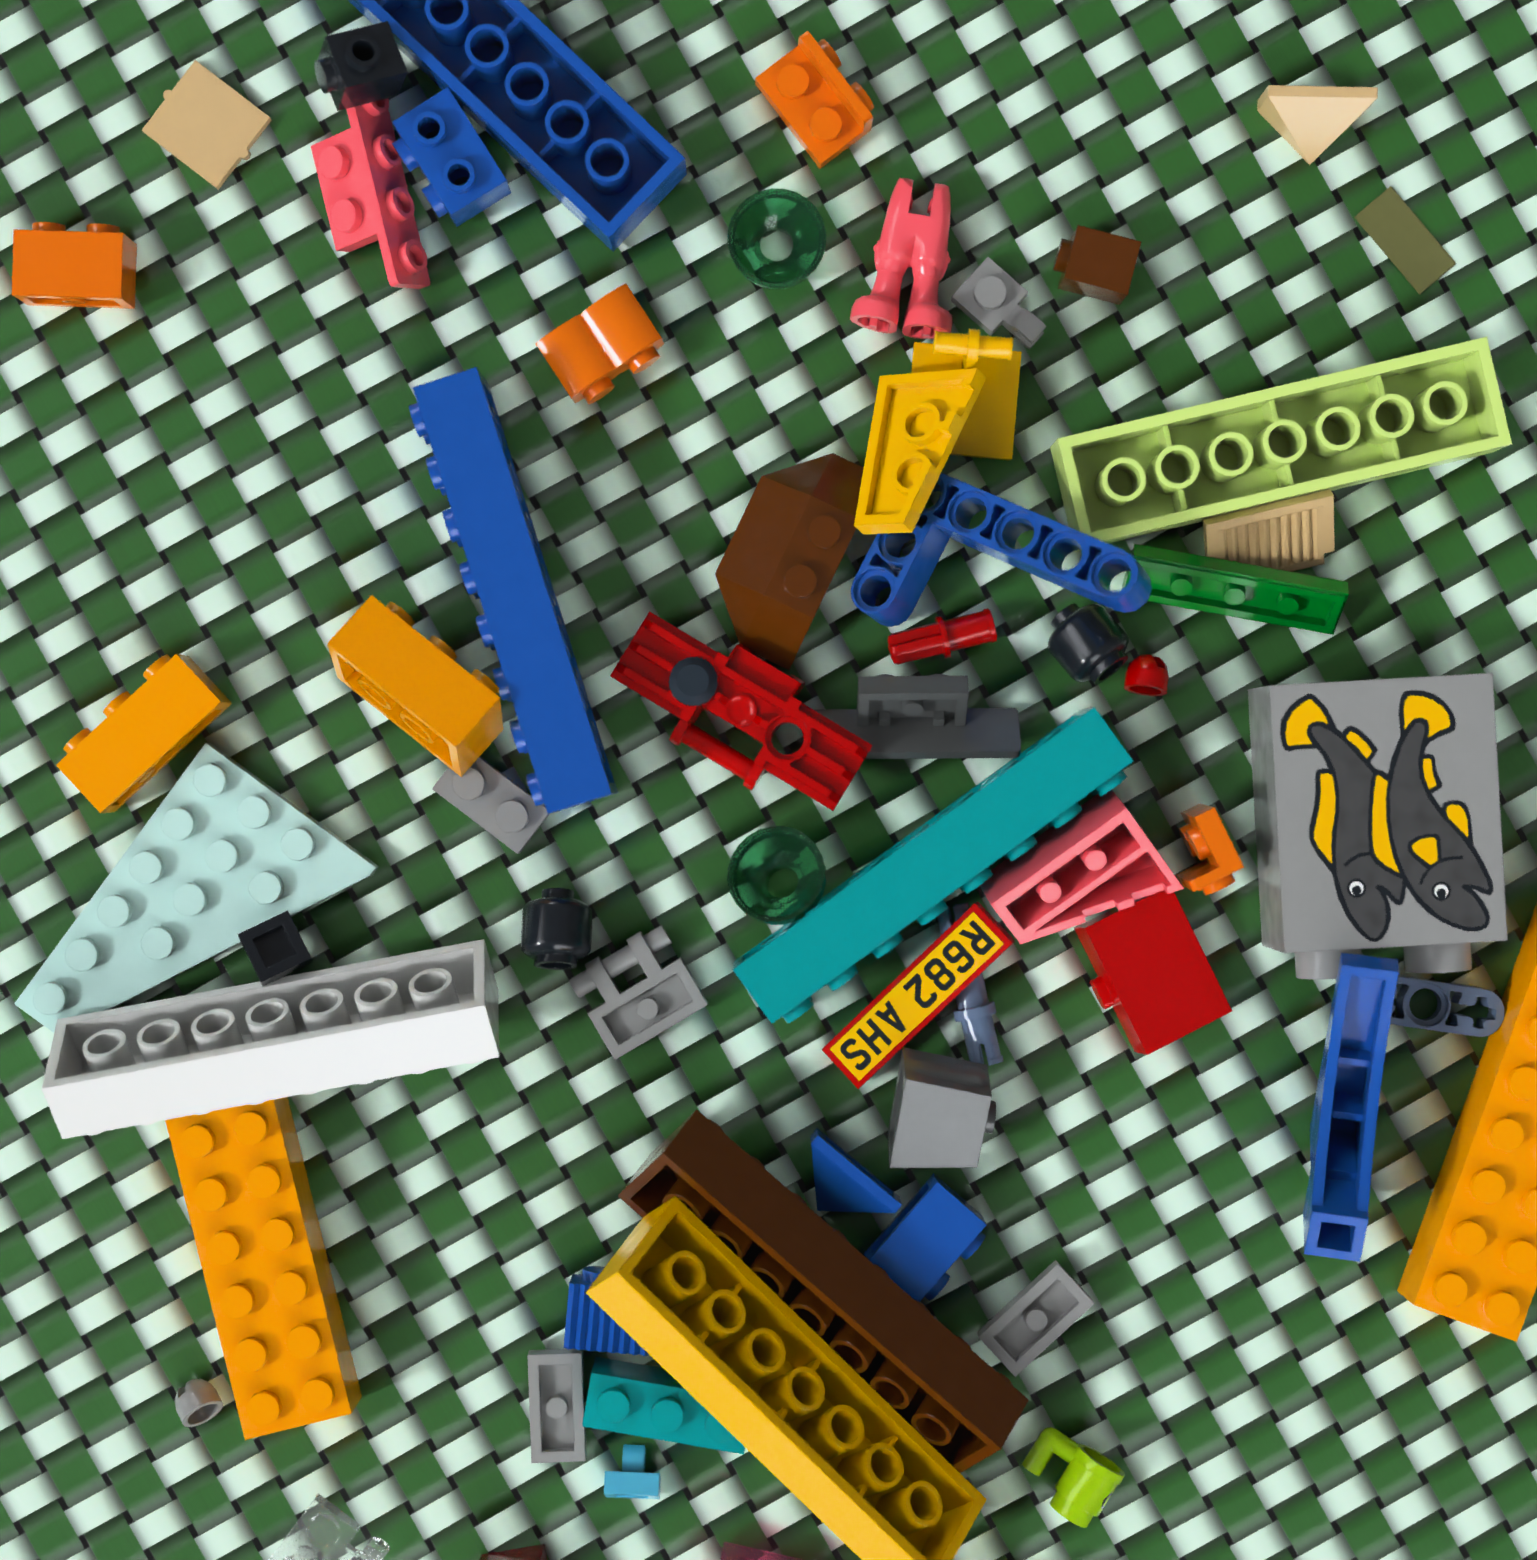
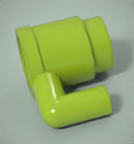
(1085, 1481)

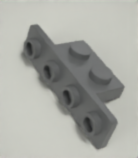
(927, 720)

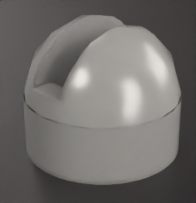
(197, 1402)

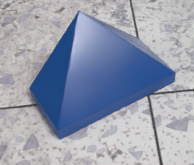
(845, 1183)

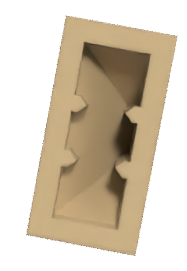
(1313, 115)

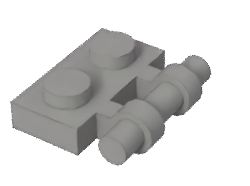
(645, 1007)

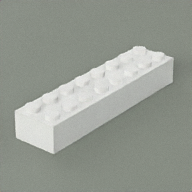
(273, 1039)

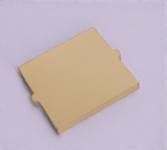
(206, 124)

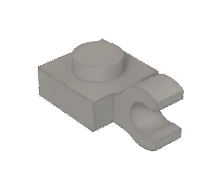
(994, 299)

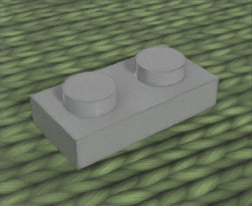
(493, 803)
(1035, 1318)
(556, 1405)

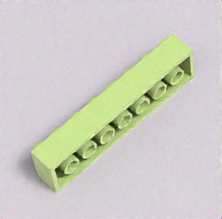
(1282, 442)

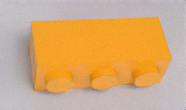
(142, 732)

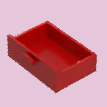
(1152, 971)

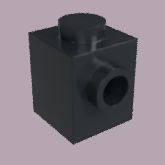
(360, 66)

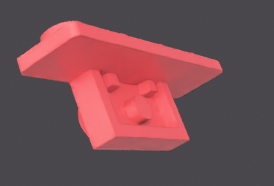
(369, 194)

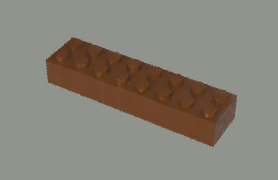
(835, 1289)

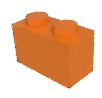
(74, 266)

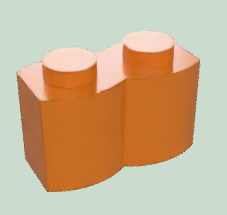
(601, 345)

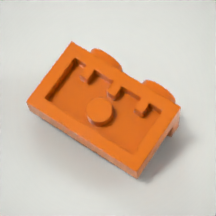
(817, 99)
(1209, 841)

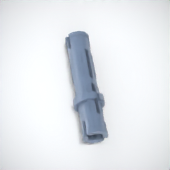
(974, 1008)

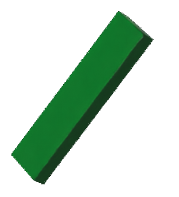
(1242, 589)

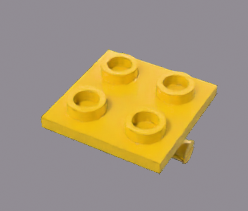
(992, 420)

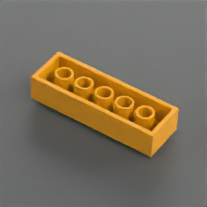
(265, 1266)

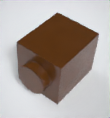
(1097, 264)

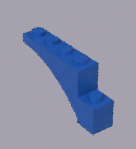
(1348, 1107)

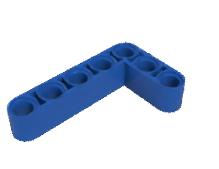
(996, 538)

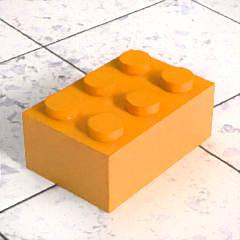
(417, 683)

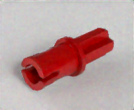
(942, 637)

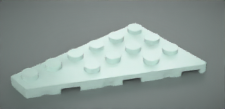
(196, 876)

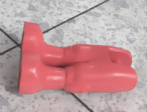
(912, 243)

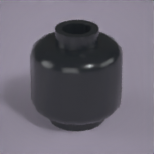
(1088, 643)
(556, 929)

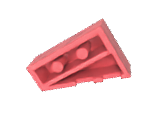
(1078, 871)

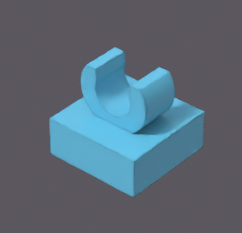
(632, 1480)

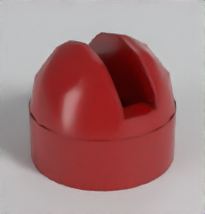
(1147, 676)

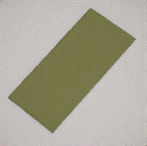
(1405, 240)

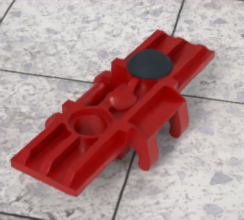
(748, 694)

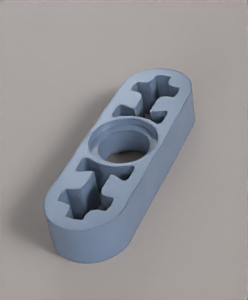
(1458, 1023)

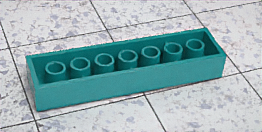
(932, 863)

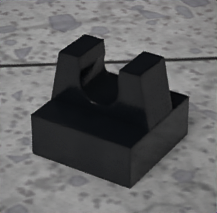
(275, 948)

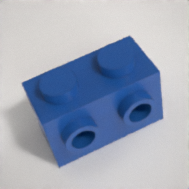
(449, 158)

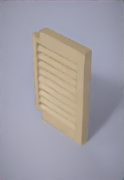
(1276, 534)

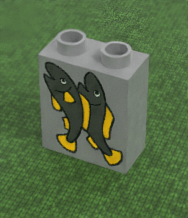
(1378, 820)

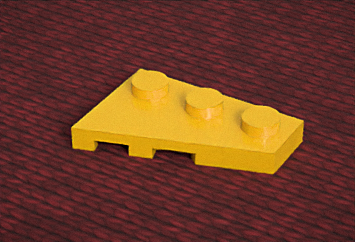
(909, 444)

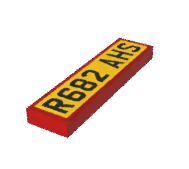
(918, 994)

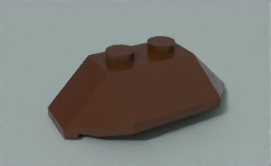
(788, 553)

